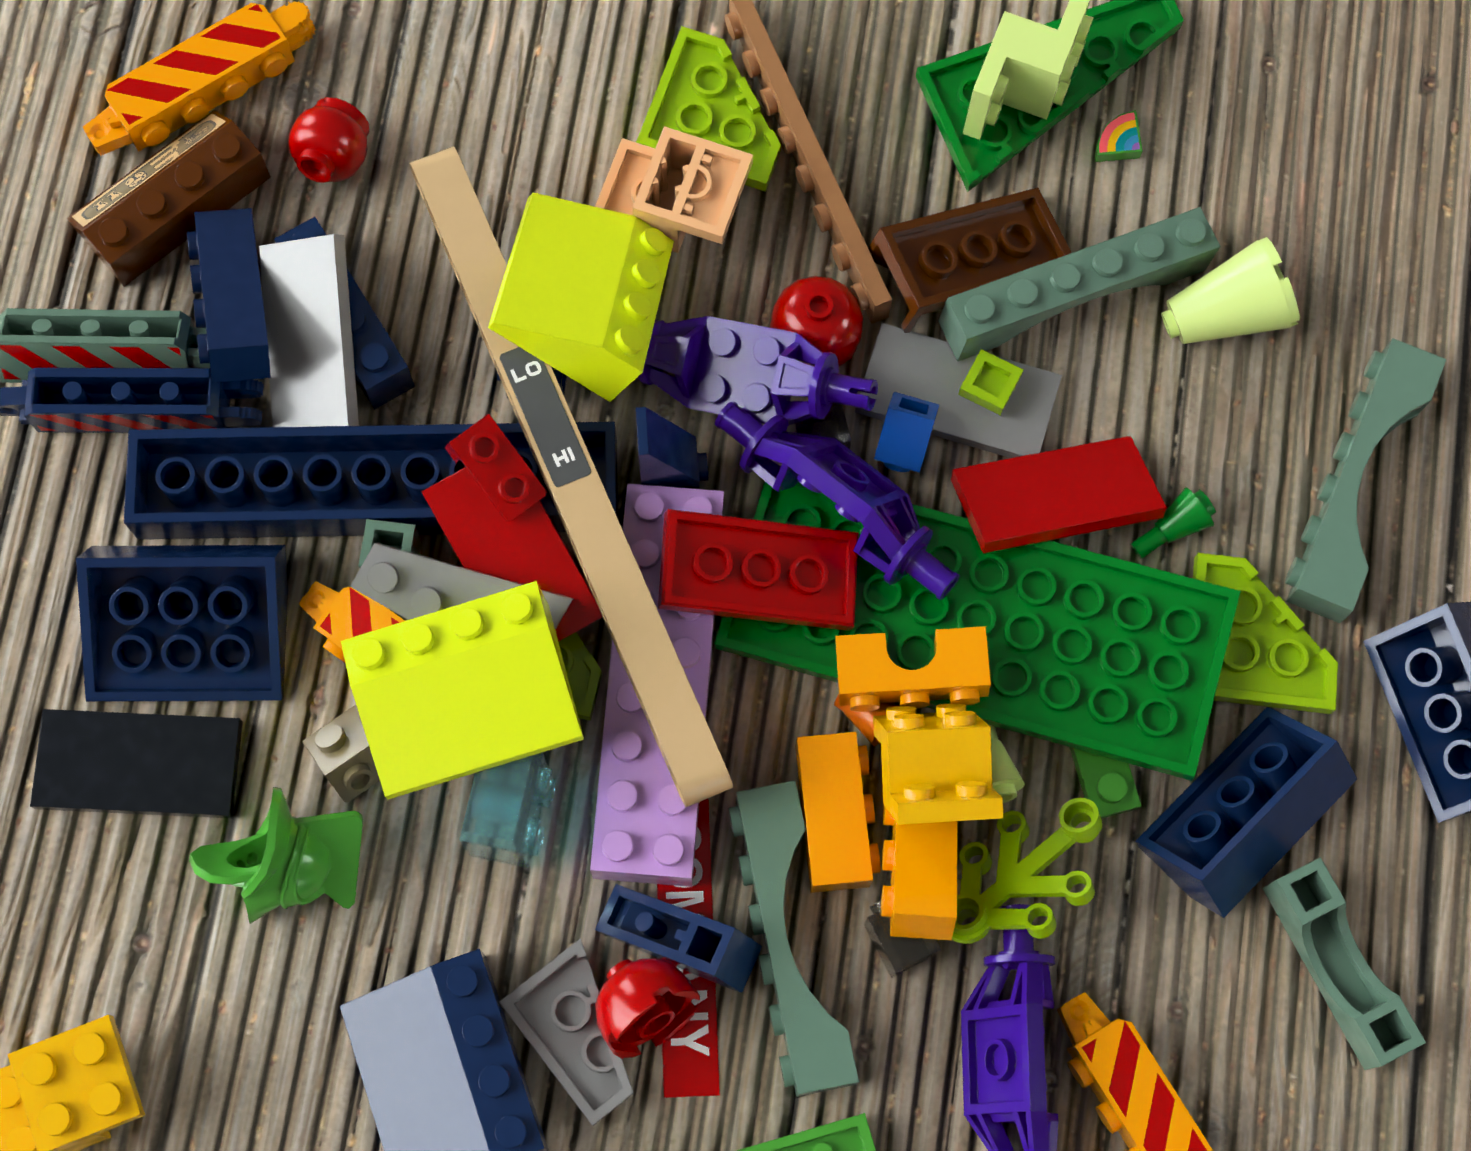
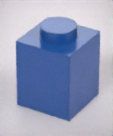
(906, 433)

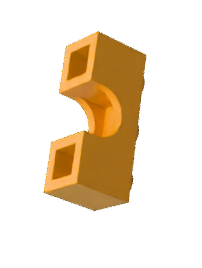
(872, 678)

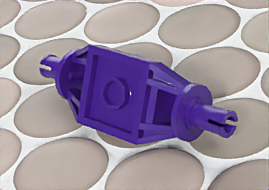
(751, 365)
(861, 494)
(1006, 1047)

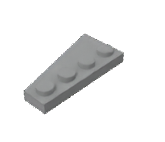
(422, 585)

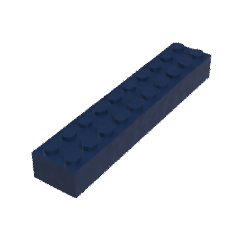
(308, 478)

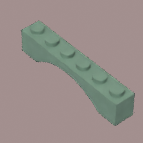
(1015, 303)
(1334, 562)
(815, 1042)

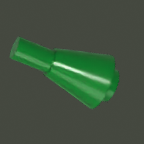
(1184, 517)

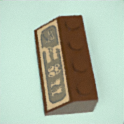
(155, 203)

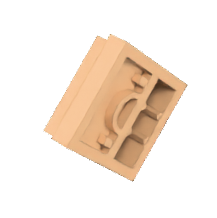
(678, 186)

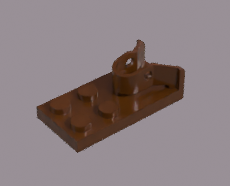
(966, 248)

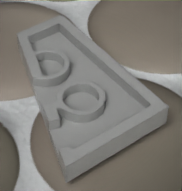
(560, 1022)

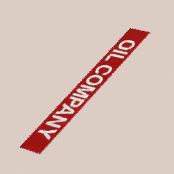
(692, 1053)

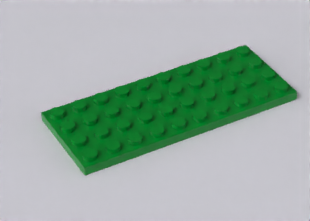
(1075, 638)

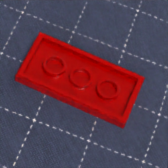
(1057, 494)
(513, 550)
(758, 570)

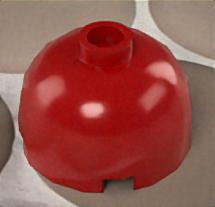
(821, 313)
(643, 1003)

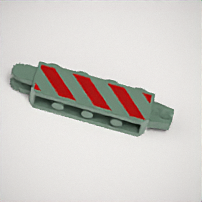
(95, 340)

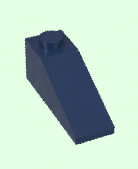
(668, 453)
(680, 937)

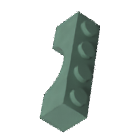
(1363, 1006)

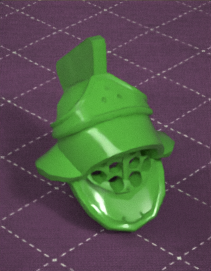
(288, 859)

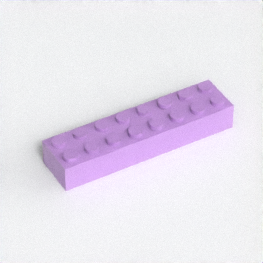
(639, 816)

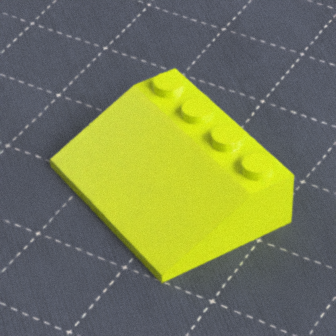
(583, 291)
(462, 690)

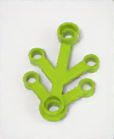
(1020, 878)

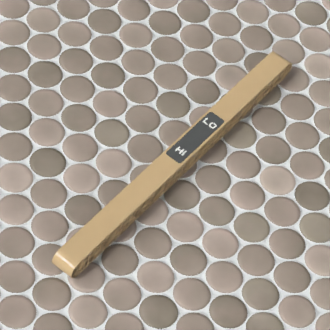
(576, 491)

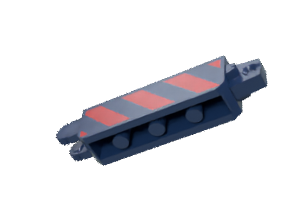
(128, 400)

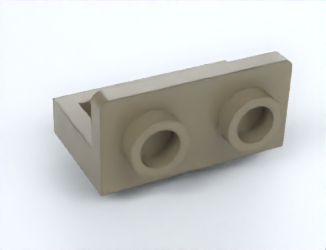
(344, 755)

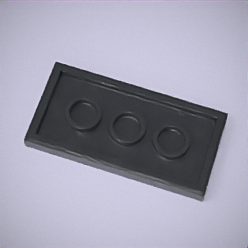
(136, 763)

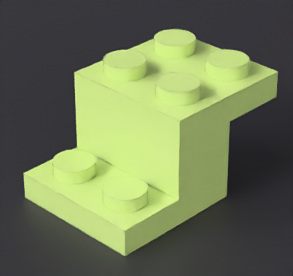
(1028, 66)

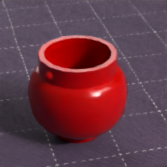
(329, 141)

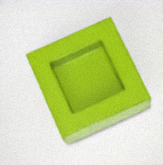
(990, 382)

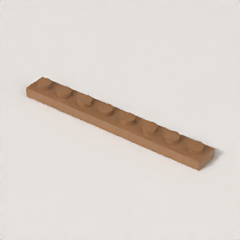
(813, 169)

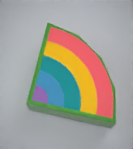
(1120, 139)

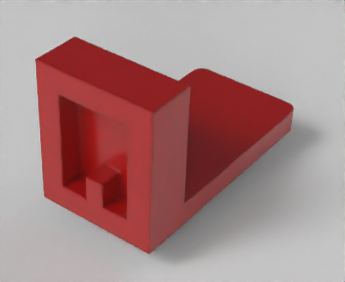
(497, 468)

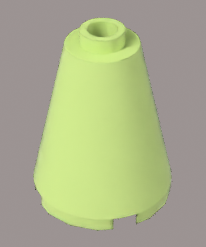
(1234, 299)

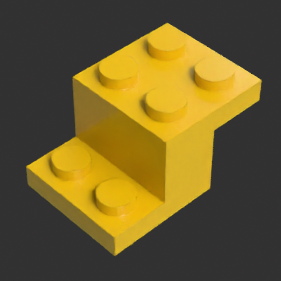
(936, 765)
(67, 1090)

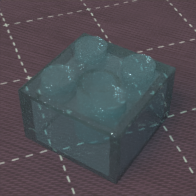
(505, 811)

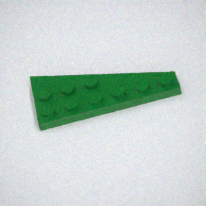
(1116, 40)

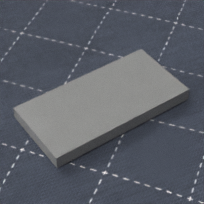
(309, 332)
(929, 371)

